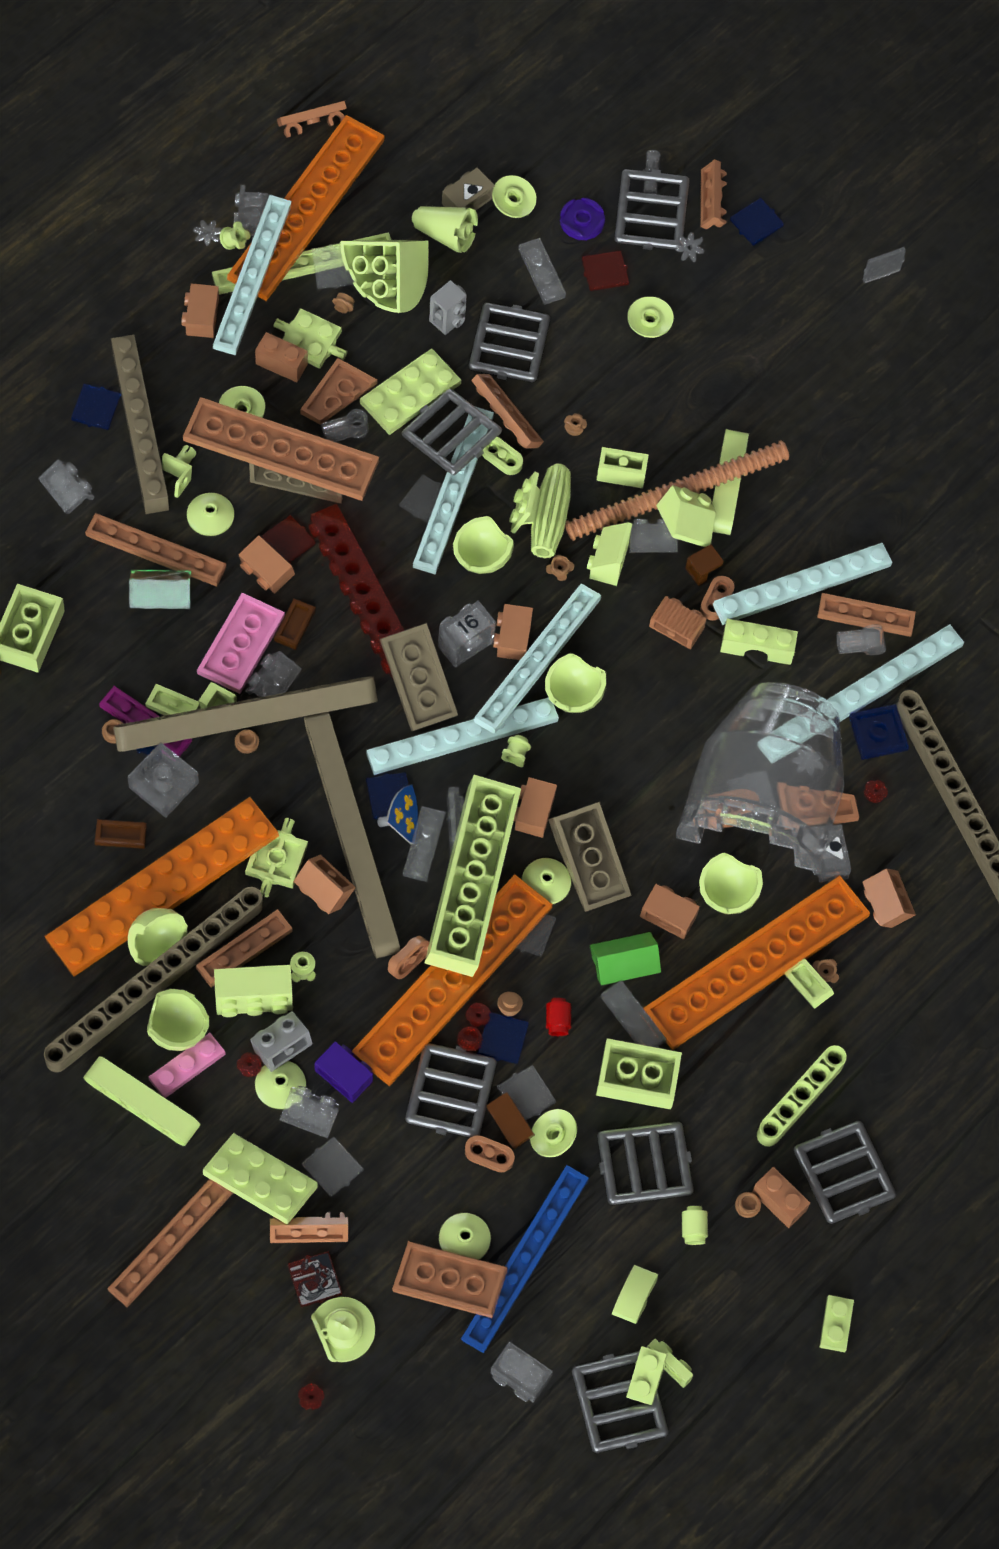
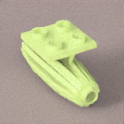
(544, 509)

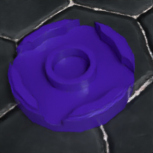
(582, 219)

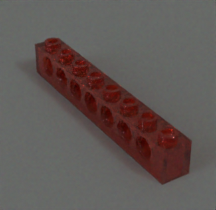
(332, 521)

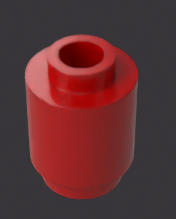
(558, 1017)

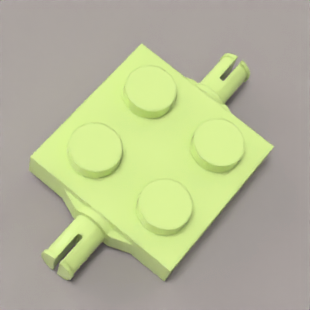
(313, 335)
(279, 860)

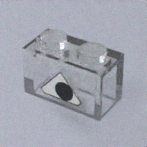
(835, 858)

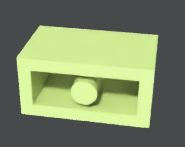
(622, 467)

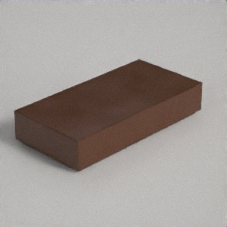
(294, 624)
(120, 833)
(510, 1120)

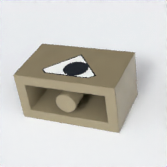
(469, 192)

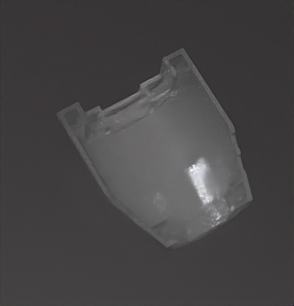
(771, 772)

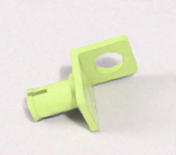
(179, 467)

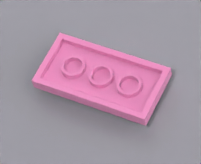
(240, 643)

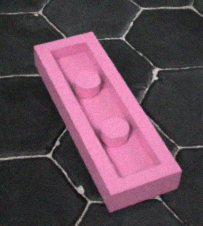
(186, 1066)

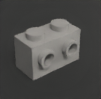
(448, 307)
(281, 1041)

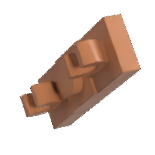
(312, 116)
(712, 195)
(310, 1229)

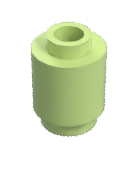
(694, 1225)

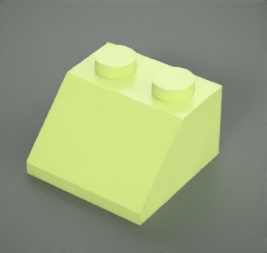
(688, 515)
(610, 553)

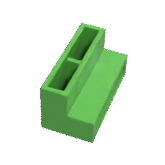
(626, 958)

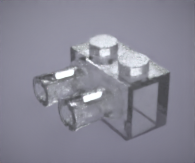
(520, 1372)

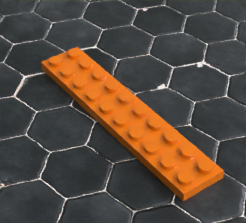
(316, 196)
(162, 885)
(756, 962)
(442, 993)

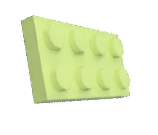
(409, 390)
(260, 1178)

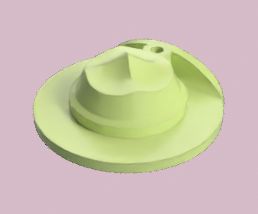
(344, 1328)

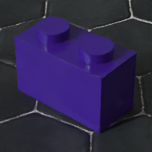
(344, 1071)

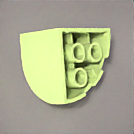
(388, 271)

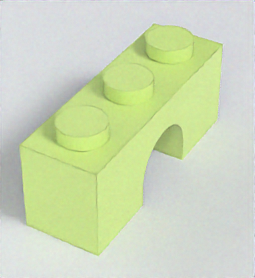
(745, 636)

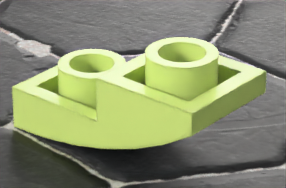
(635, 1294)

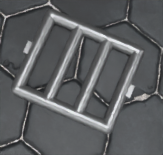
(625, 195)
(535, 356)
(463, 406)
(477, 1108)
(653, 1132)
(867, 1148)
(593, 1421)

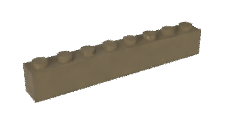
(140, 424)

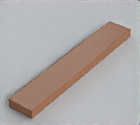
(155, 549)
(169, 1242)

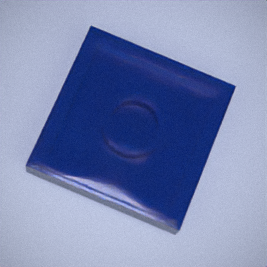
(878, 732)

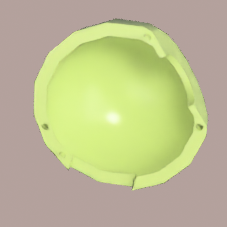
(482, 546)
(575, 684)
(730, 884)
(154, 934)
(177, 1020)

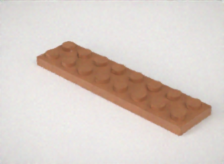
(281, 448)

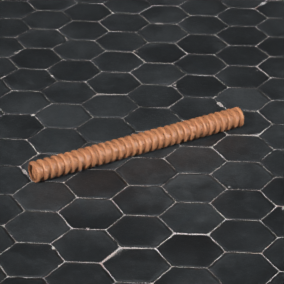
(694, 483)

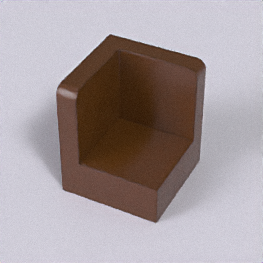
(702, 563)

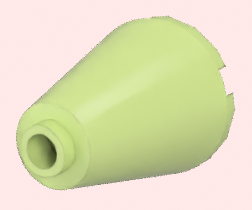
(447, 225)

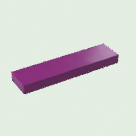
(129, 710)

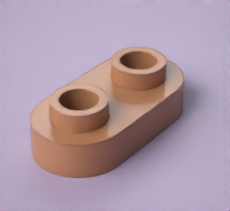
(713, 594)
(408, 957)
(490, 1152)

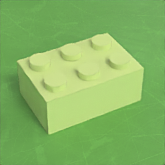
(29, 627)
(253, 990)
(639, 1074)

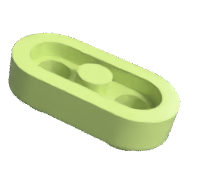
(504, 455)

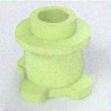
(234, 236)
(516, 750)
(302, 972)

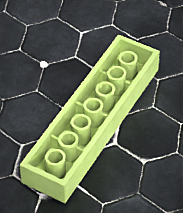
(473, 876)

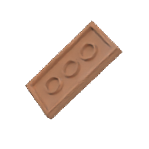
(450, 1279)

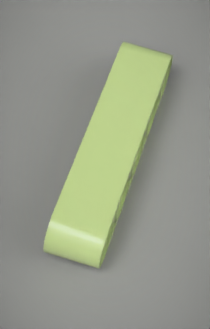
(726, 494)
(806, 1085)
(141, 1101)

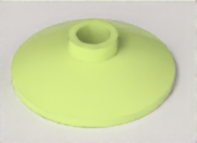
(519, 190)
(650, 309)
(244, 398)
(210, 523)
(552, 890)
(273, 1094)
(548, 1127)
(479, 1239)

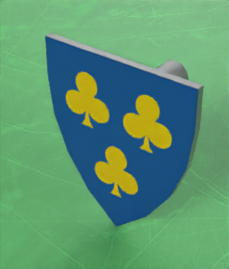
(402, 813)

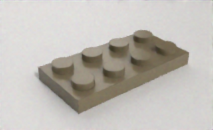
(418, 677)

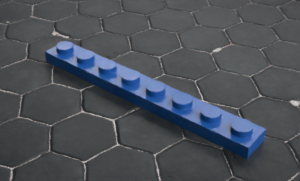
(528, 1255)

